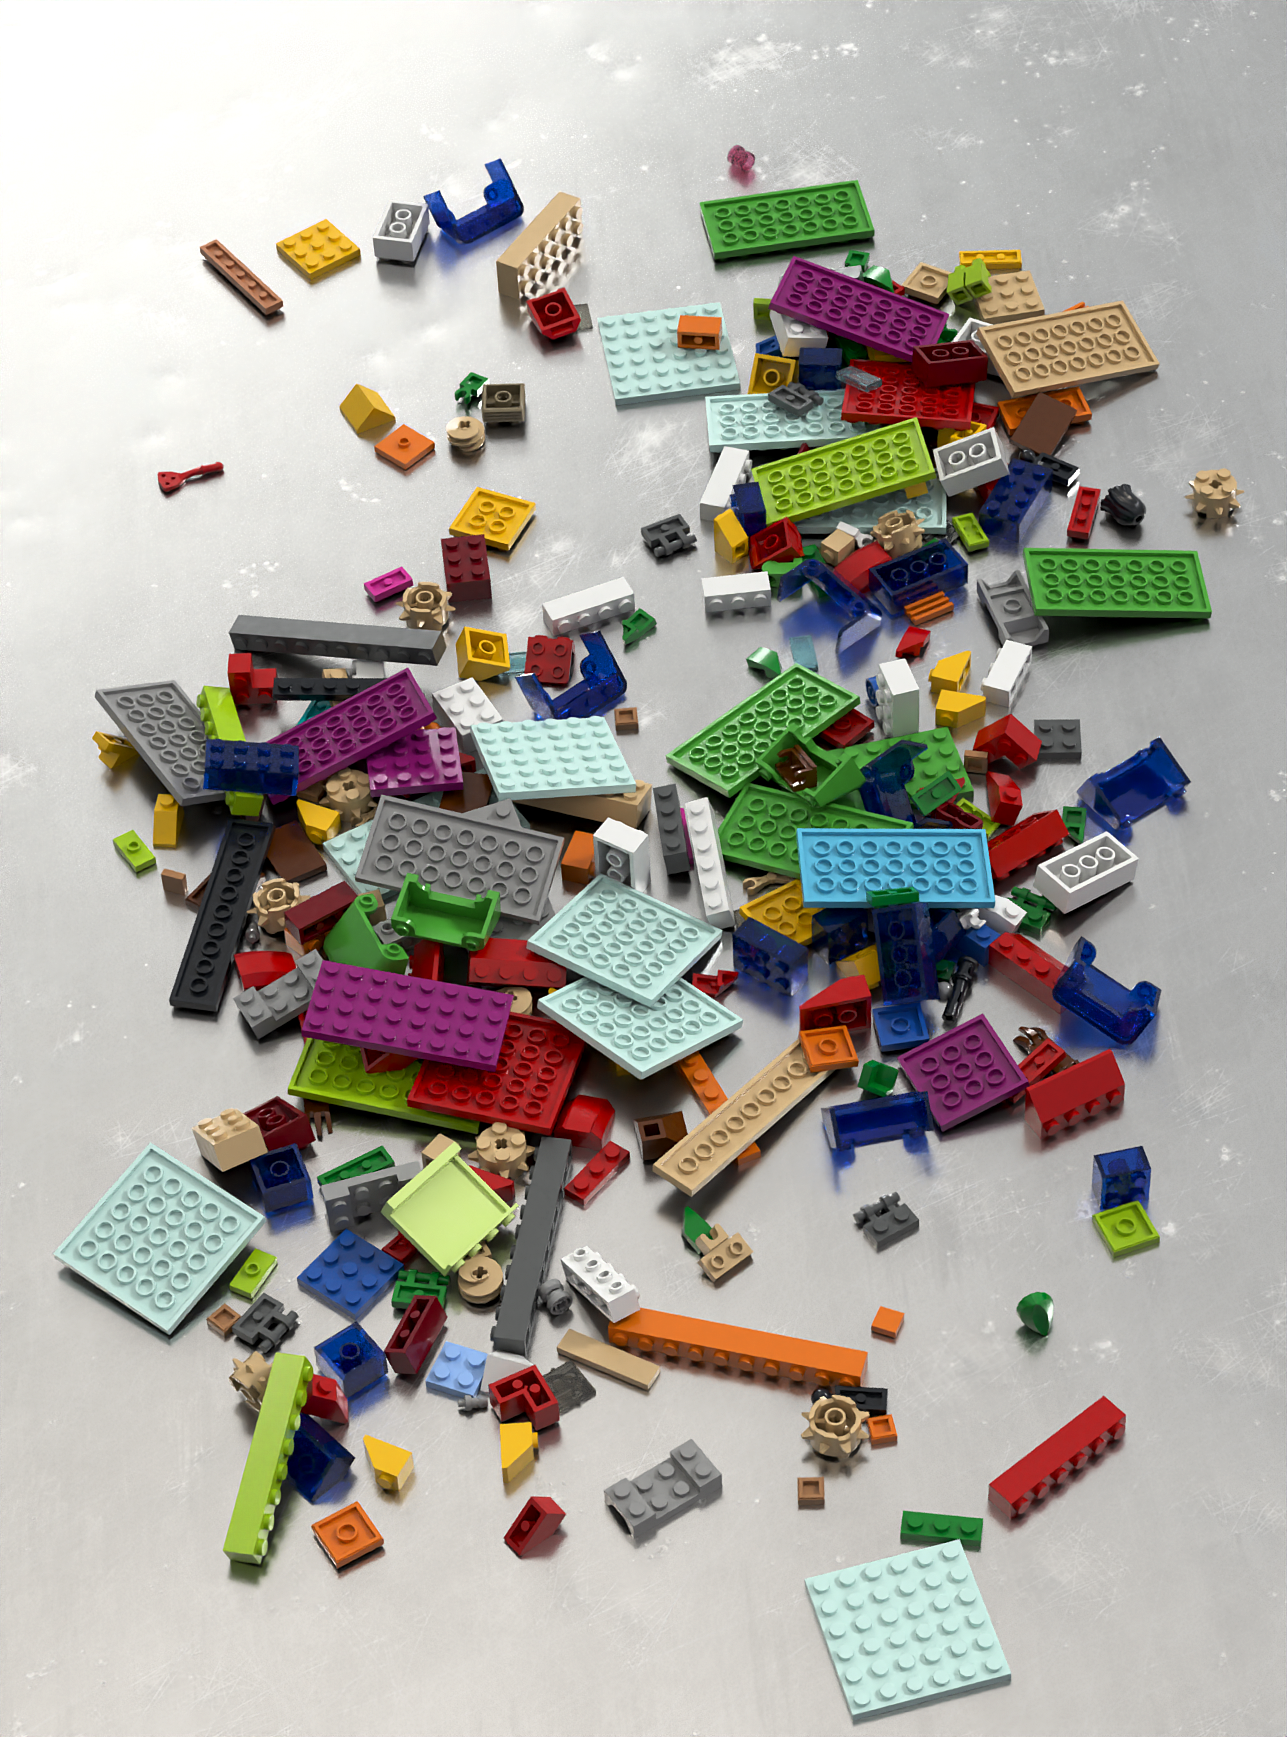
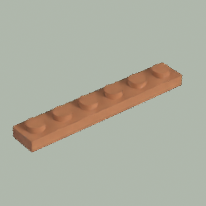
(241, 277)

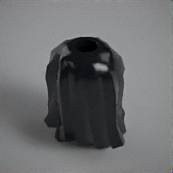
(1123, 506)

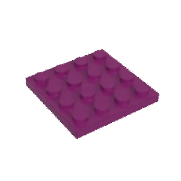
(417, 764)
(963, 1071)

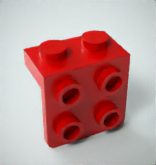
(549, 658)

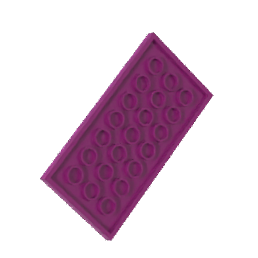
(856, 309)
(356, 728)
(408, 1015)

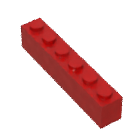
(1057, 1457)

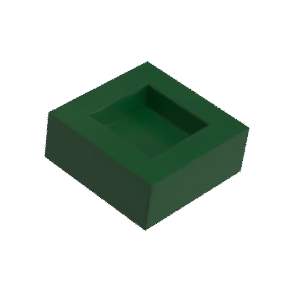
(945, 970)

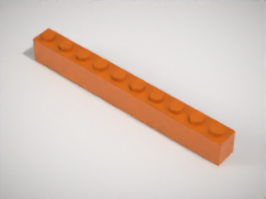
(740, 1348)

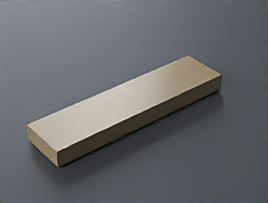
(608, 1359)

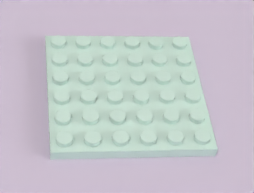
(649, 365)
(552, 758)
(624, 940)
(635, 1034)
(159, 1238)
(907, 1629)

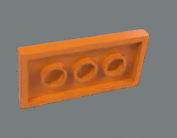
(1014, 410)

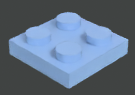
(457, 1370)

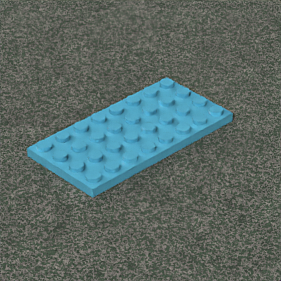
(942, 864)

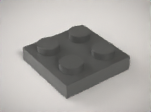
(1059, 738)

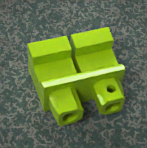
(968, 282)

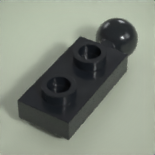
(1062, 471)
(866, 1398)

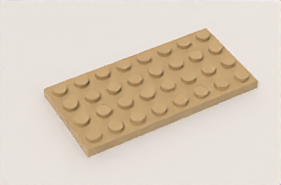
(1067, 348)

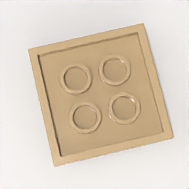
(1012, 298)

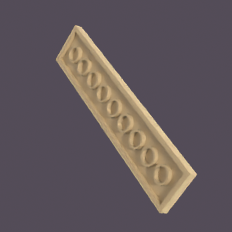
(739, 1121)

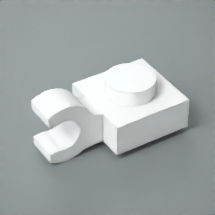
(860, 538)
(969, 918)

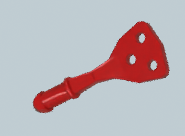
(173, 480)

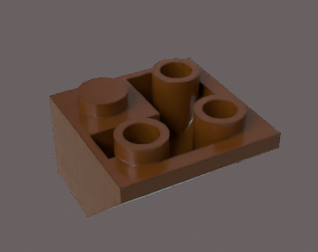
(659, 1133)

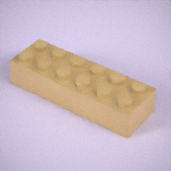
(539, 245)
(622, 807)

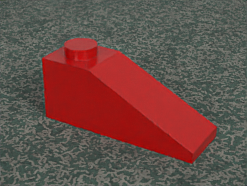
(1004, 798)

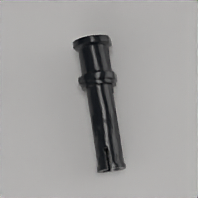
(961, 982)

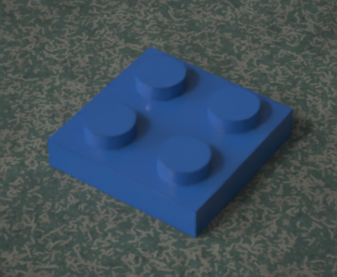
(900, 1026)

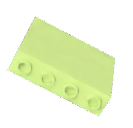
(448, 1211)

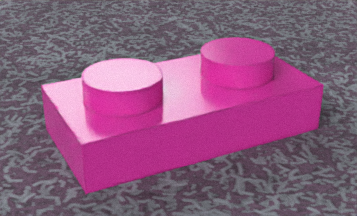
(388, 584)

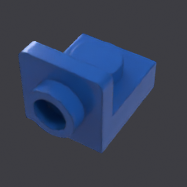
(769, 347)

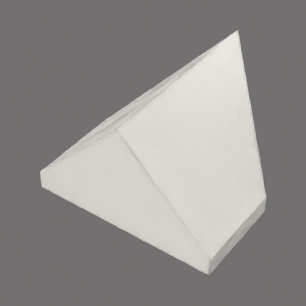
(500, 1365)

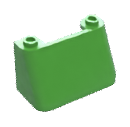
(834, 775)
(444, 916)
(356, 943)

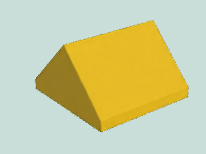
(365, 409)

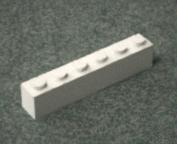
(710, 863)

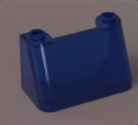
(1135, 785)
(1101, 999)

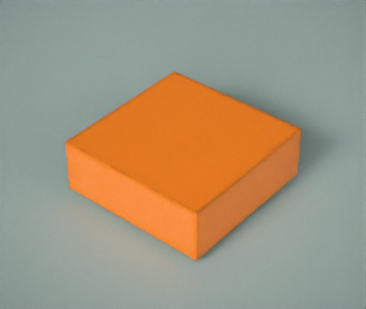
(887, 1322)
(881, 1429)

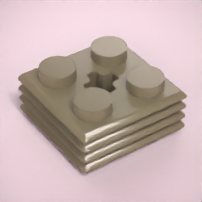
(503, 403)

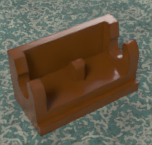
(797, 770)

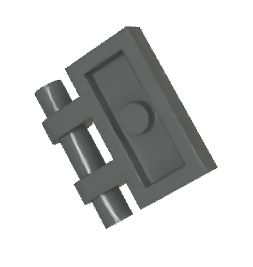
(795, 398)
(666, 530)
(889, 1225)
(259, 1318)

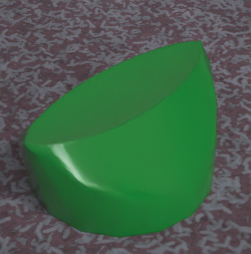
(1036, 1312)

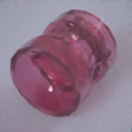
(741, 158)

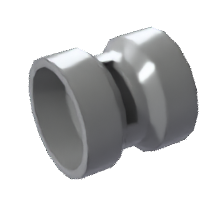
(554, 1295)

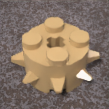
(1214, 493)
(898, 533)
(425, 606)
(348, 794)
(273, 901)
(502, 1151)
(251, 1378)
(835, 1426)

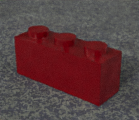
(319, 912)
(415, 1334)

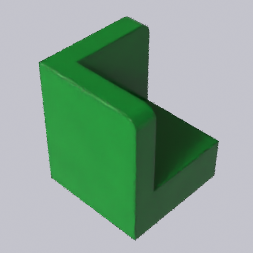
(878, 1078)

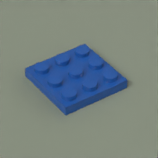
(350, 1274)

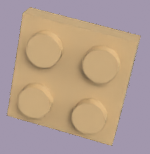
(927, 283)

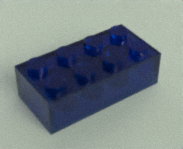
(1016, 500)
(918, 575)
(251, 767)
(905, 954)

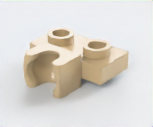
(721, 1253)

